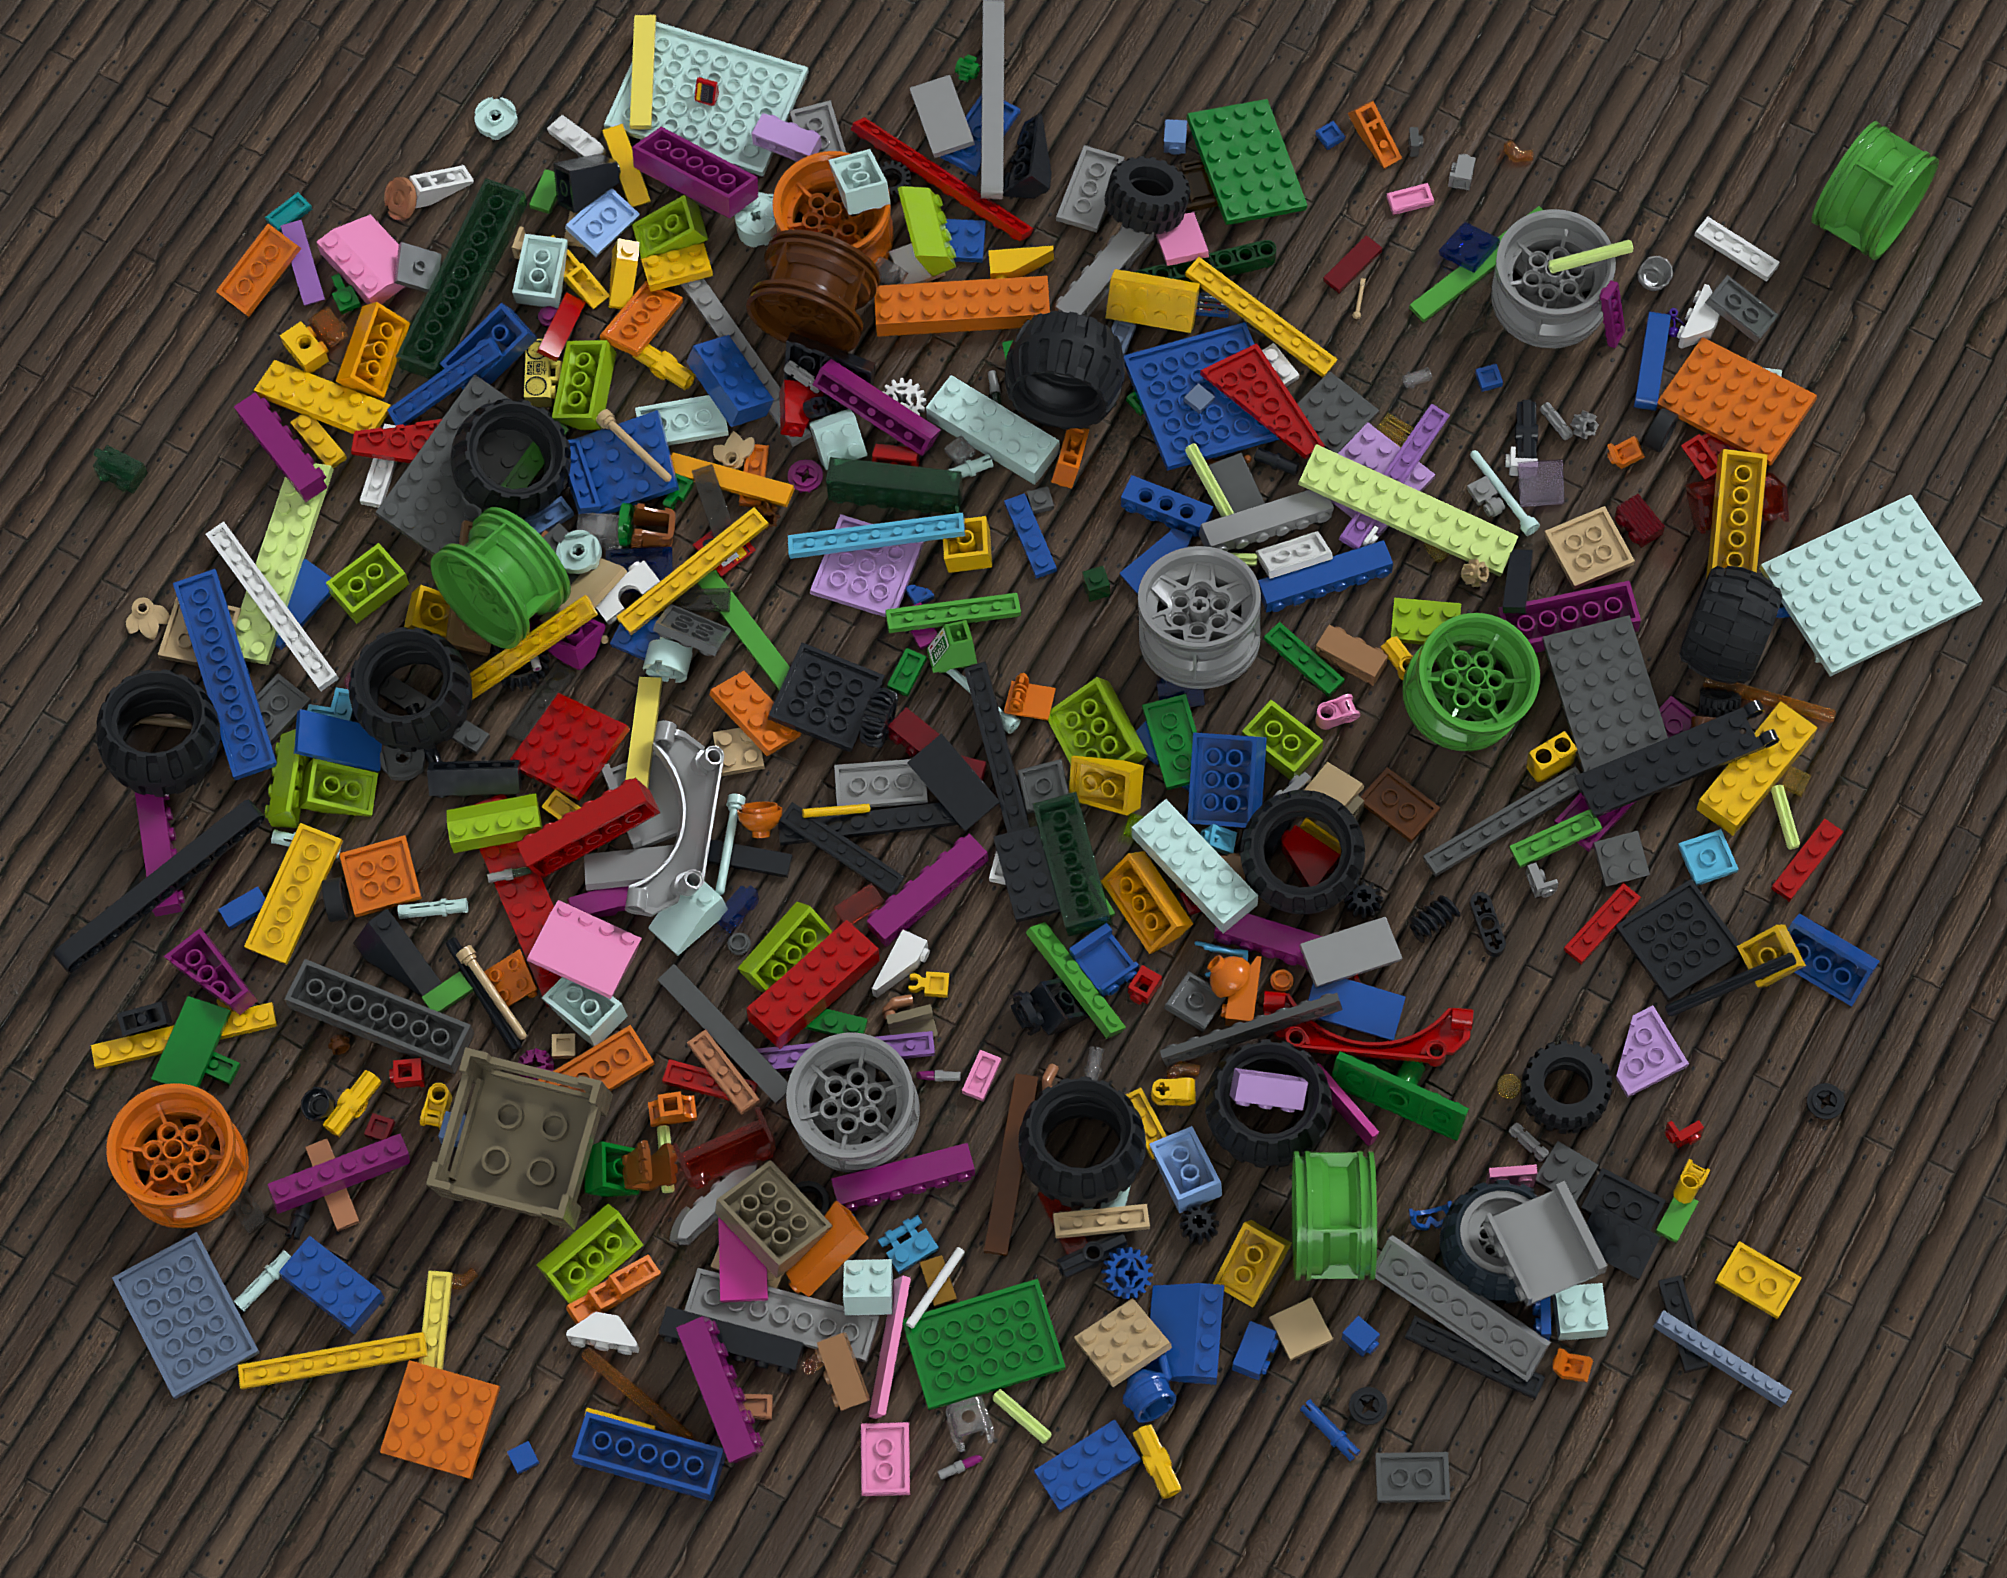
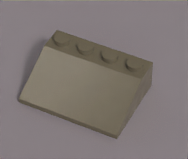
(772, 1218)

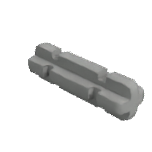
(801, 375)
(1556, 421)
(1528, 1142)

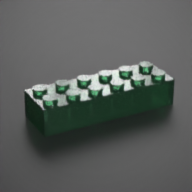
(894, 486)
(1072, 864)

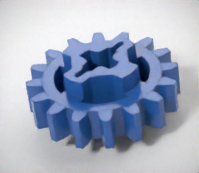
(1127, 1282)

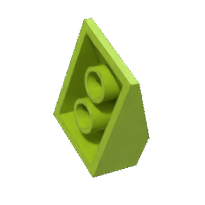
(670, 228)
(338, 789)

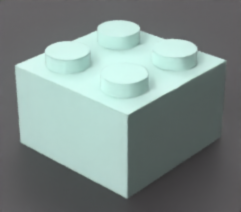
(837, 437)
(868, 1287)
(1580, 1312)

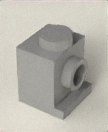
(1462, 172)

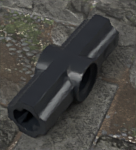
(1526, 429)
(1079, 1261)

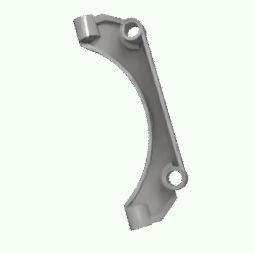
(697, 792)

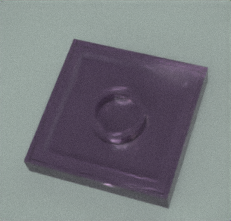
(1540, 483)

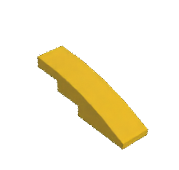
(630, 177)
(583, 282)

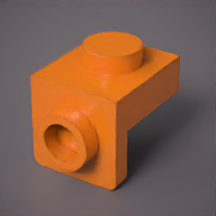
(1625, 452)
(1572, 1366)

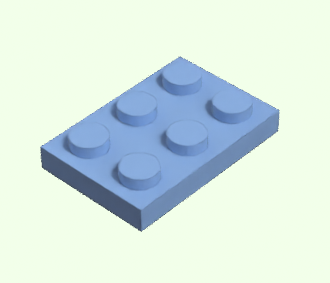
(602, 222)

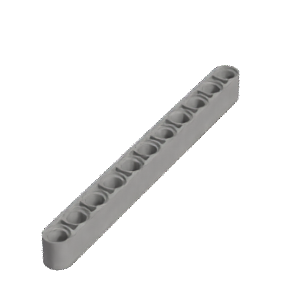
(992, 99)

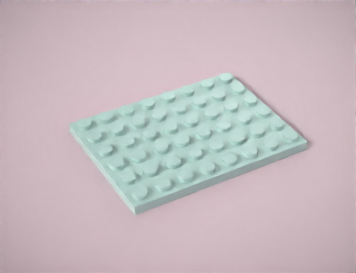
(747, 88)
(1871, 585)

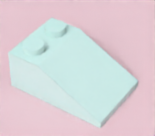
(860, 182)
(540, 271)
(688, 918)
(585, 1011)

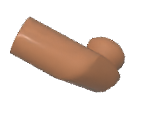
(895, 1003)
(1049, 1075)

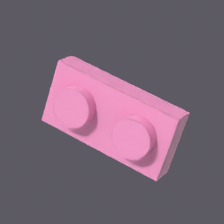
(981, 1075)

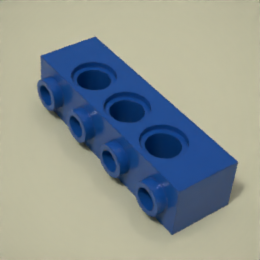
(1180, 504)

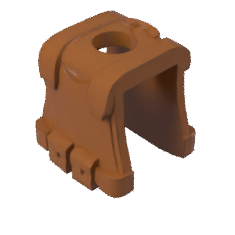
(652, 517)
(649, 1171)

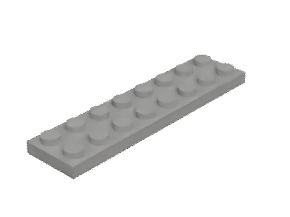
(1460, 1309)
(784, 1315)

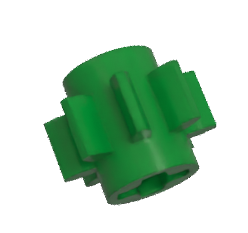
(967, 68)

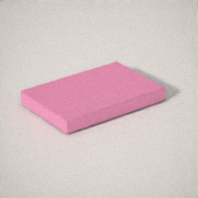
(1183, 242)
(885, 1459)

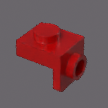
(1688, 1135)

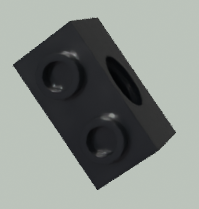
(144, 1018)

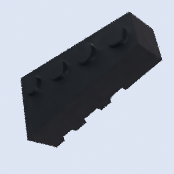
(813, 355)

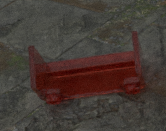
(1701, 501)
(726, 1152)

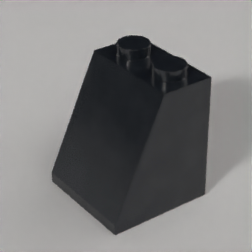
(584, 180)

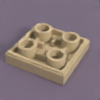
(1336, 784)
(1301, 1329)

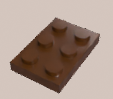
(1399, 805)

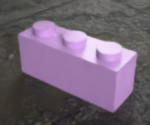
(785, 138)
(1268, 1090)

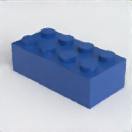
(509, 334)
(730, 380)
(331, 1285)

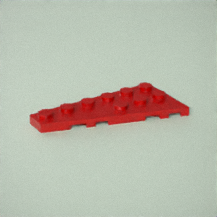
(1258, 390)
(395, 443)

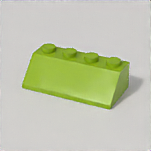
(927, 229)
(584, 383)
(287, 784)
(493, 823)
(784, 946)
(590, 1254)

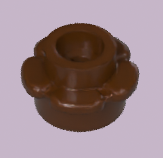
(339, 1044)

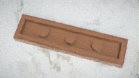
(723, 1072)
(340, 1201)

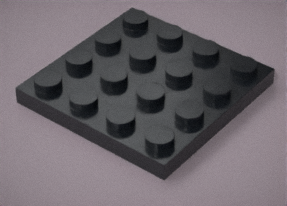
(825, 697)
(1679, 940)

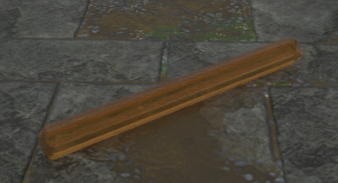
(1774, 699)
(635, 1394)

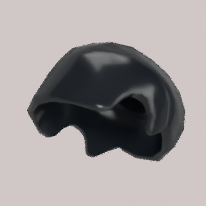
(317, 1104)

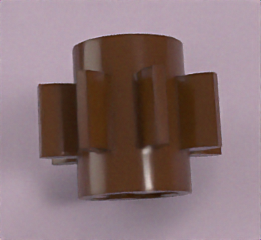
(770, 511)

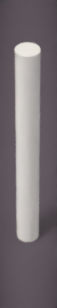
(935, 1287)

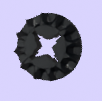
(1822, 1091)
(1366, 1395)

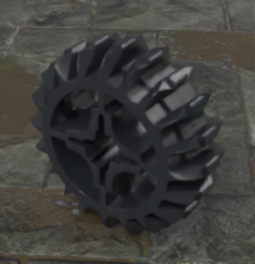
(530, 676)
(877, 717)

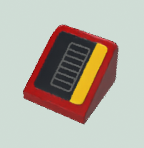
(706, 91)

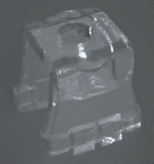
(960, 1428)

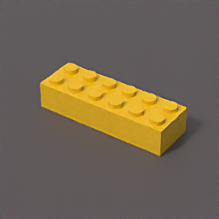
(1737, 510)
(1751, 778)

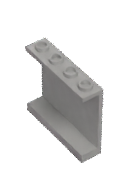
(1545, 1245)

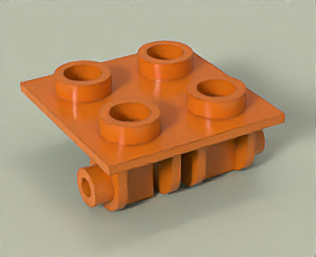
(1029, 699)
(512, 978)

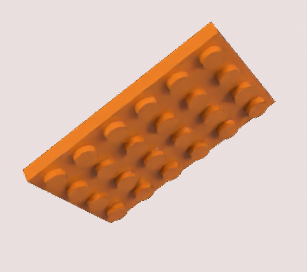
(1736, 400)

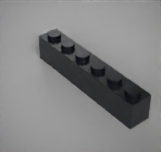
(741, 1342)

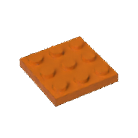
(380, 876)

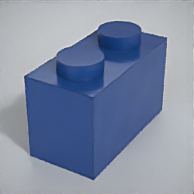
(1254, 1351)

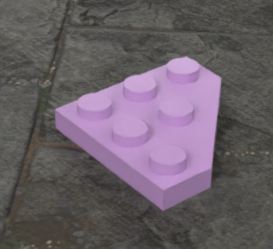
(1648, 1053)

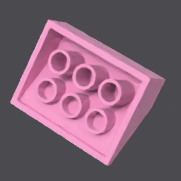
(363, 258)
(584, 949)

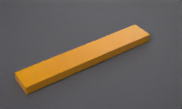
(738, 481)

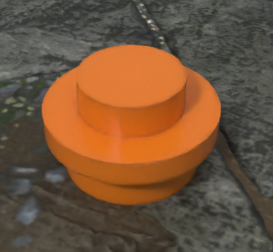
(1281, 980)

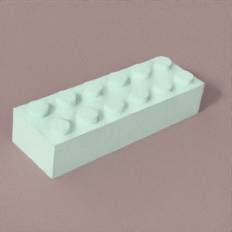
(993, 429)
(1194, 866)

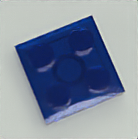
(1469, 247)

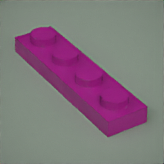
(1612, 313)

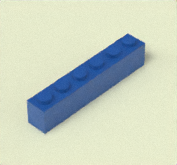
(1325, 577)

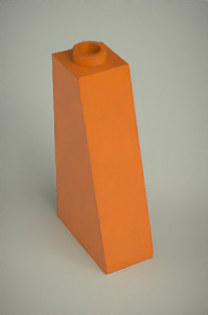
(828, 1252)

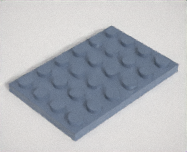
(185, 1315)

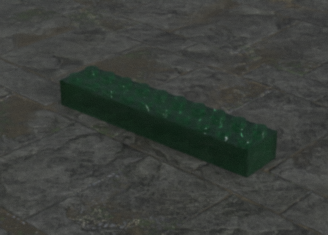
(462, 278)

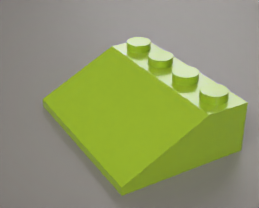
(1096, 725)

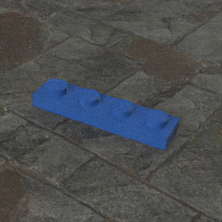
(581, 481)
(1030, 536)

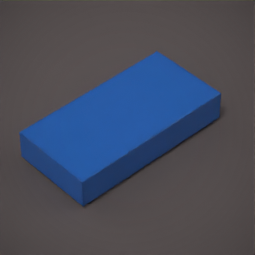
(242, 908)

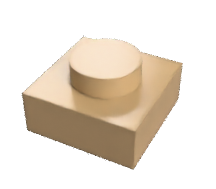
(563, 1046)

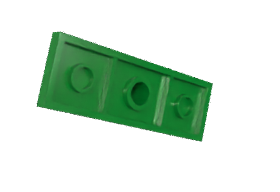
(1400, 1094)

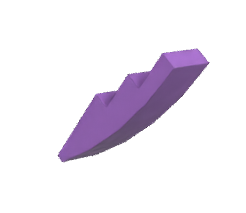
(304, 265)

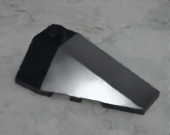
(1031, 164)
(392, 951)

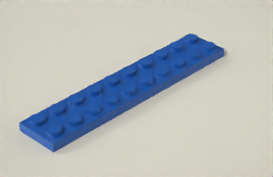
(225, 674)

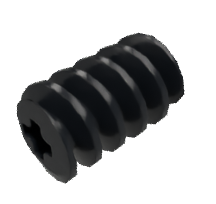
(1431, 917)

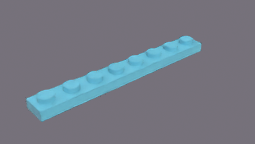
(876, 535)

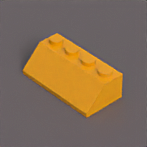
(373, 350)
(1146, 901)

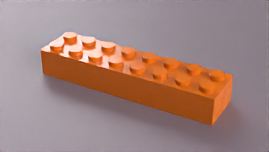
(959, 305)

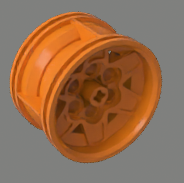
(803, 189)
(161, 1110)

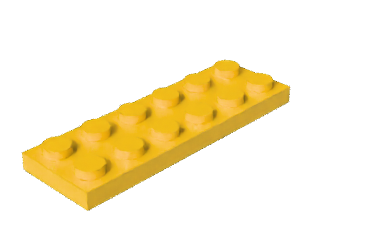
(321, 398)
(293, 893)

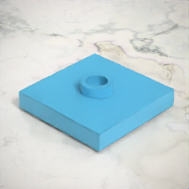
(1708, 857)

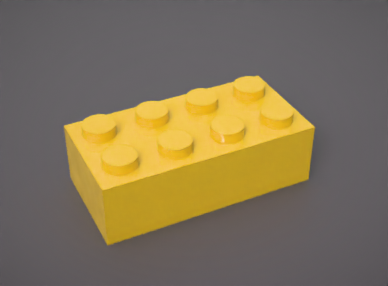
(1152, 300)

